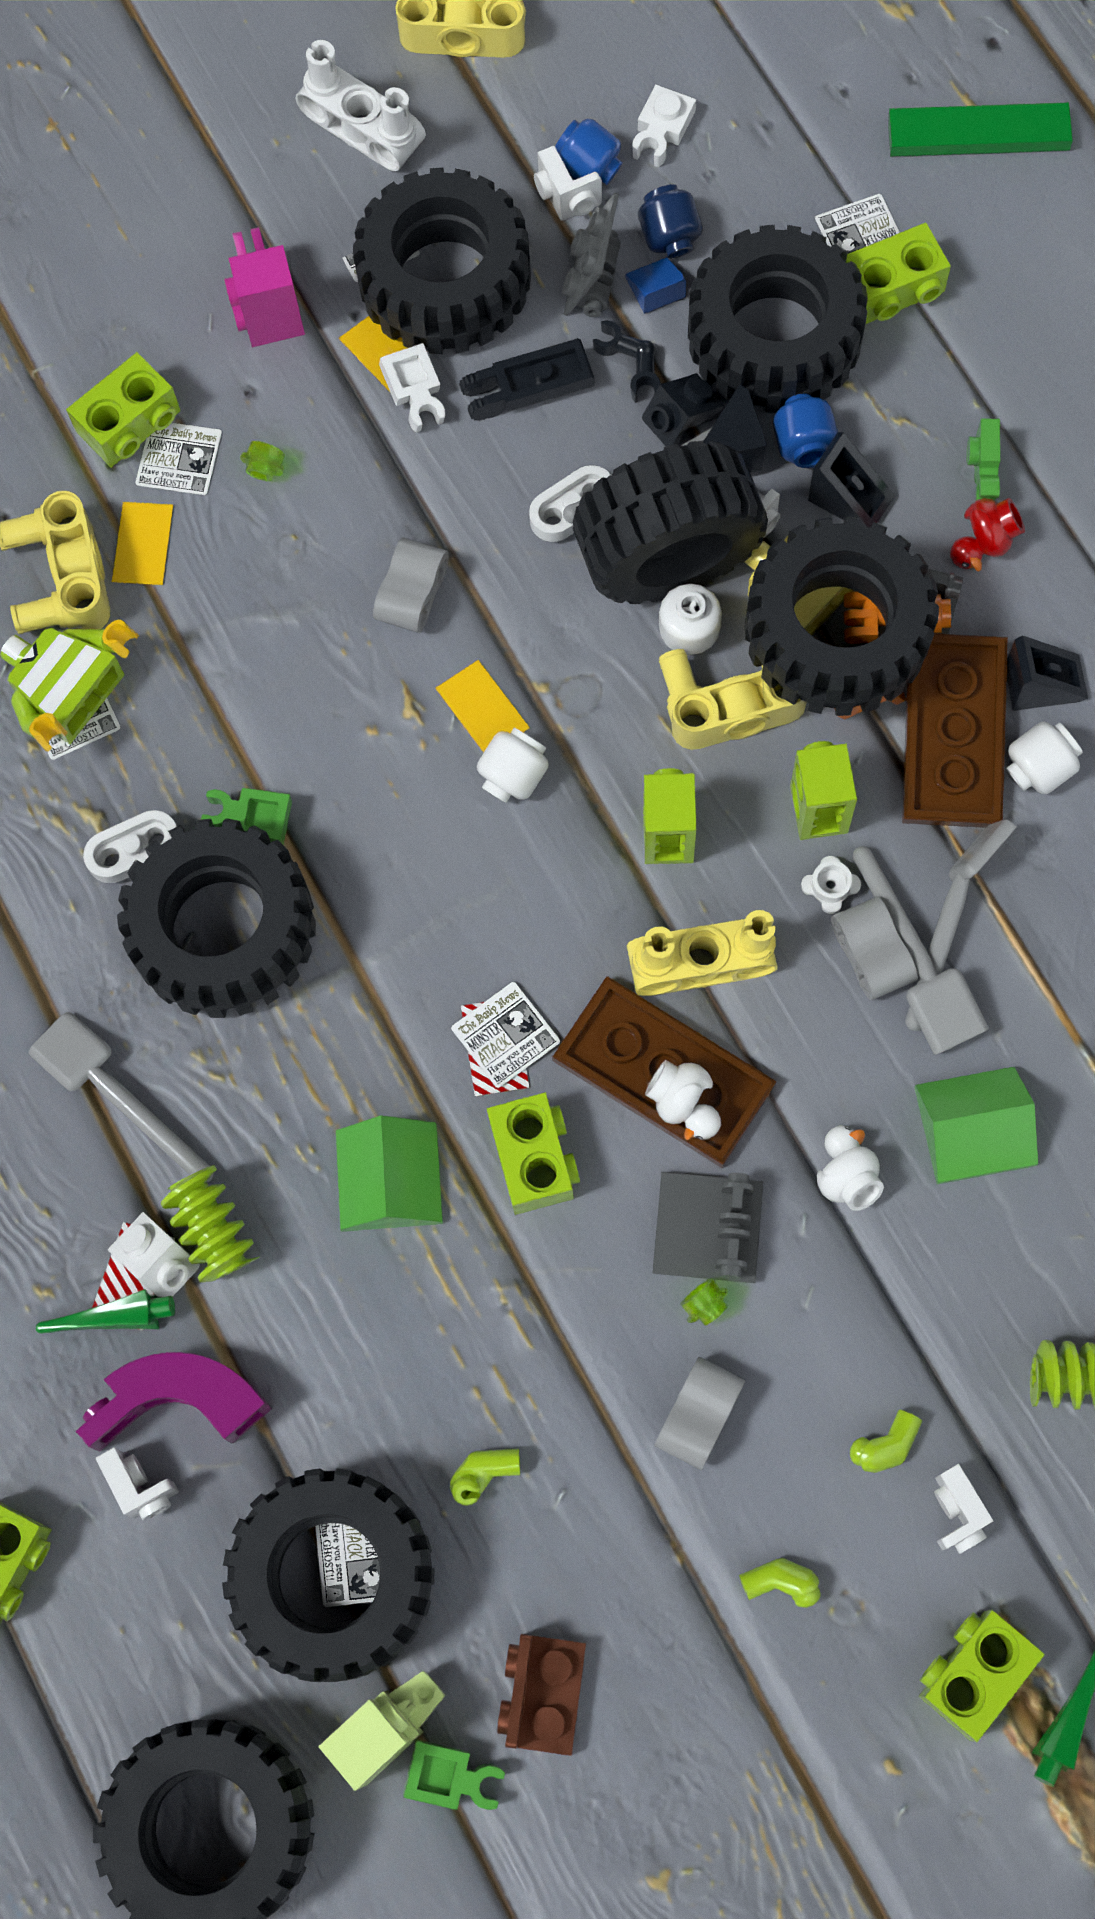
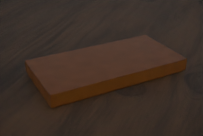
(956, 733)
(624, 1042)

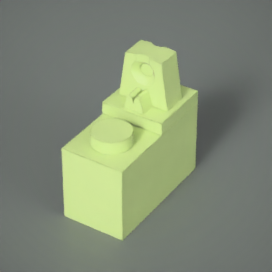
(381, 1730)

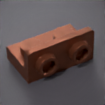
(543, 1695)

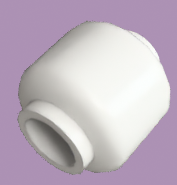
(690, 618)
(1044, 757)
(512, 765)

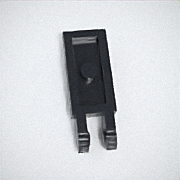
(528, 379)

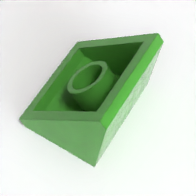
(978, 1124)
(388, 1174)

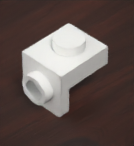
(567, 196)
(153, 1257)

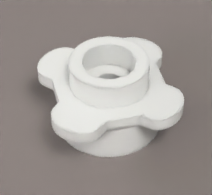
(831, 870)

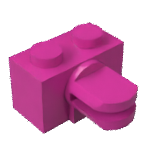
(263, 292)

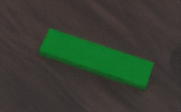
(979, 129)

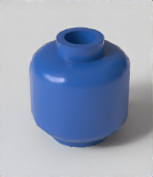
(589, 149)
(804, 429)

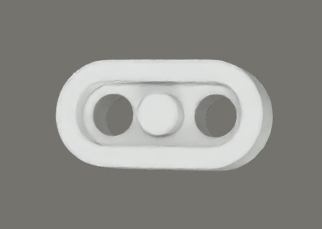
(557, 497)
(127, 841)

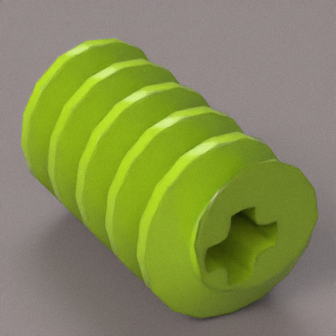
(207, 1225)
(1063, 1373)

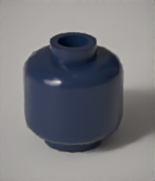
(670, 221)

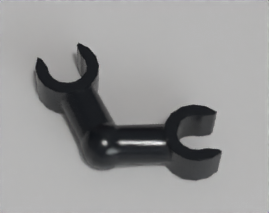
(640, 349)

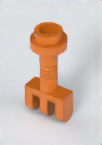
(871, 618)

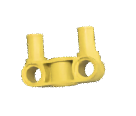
(462, 27)
(72, 561)
(730, 708)
(739, 947)

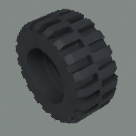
(433, 211)
(784, 267)
(669, 521)
(851, 559)
(187, 865)
(256, 1561)
(131, 1809)

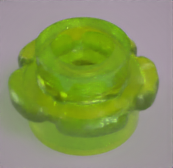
(263, 460)
(705, 1302)

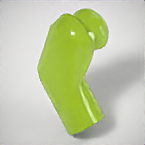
(887, 1450)
(478, 1471)
(785, 1576)

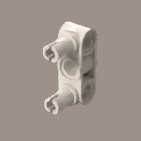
(336, 98)

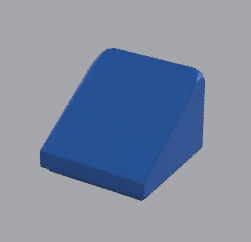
(657, 284)

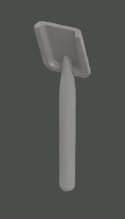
(960, 874)
(942, 1000)
(74, 1055)

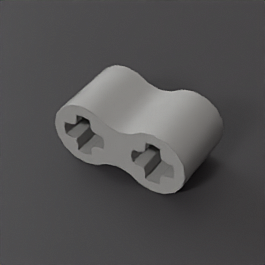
(410, 585)
(874, 948)
(699, 1413)

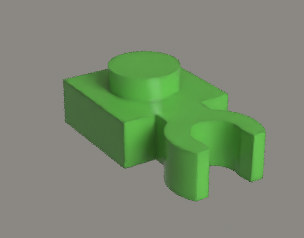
(984, 454)
(256, 807)
(441, 1775)

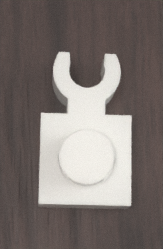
(662, 120)
(413, 381)

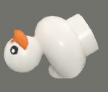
(676, 1095)
(852, 1172)

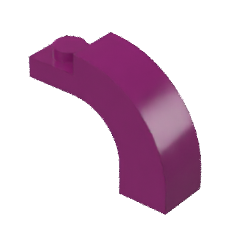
(168, 1378)

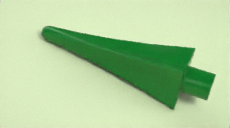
(129, 1312)
(1063, 1737)

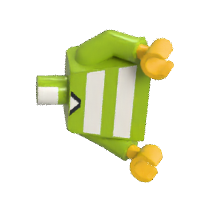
(64, 678)

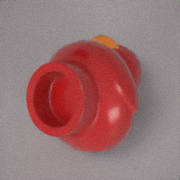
(994, 530)

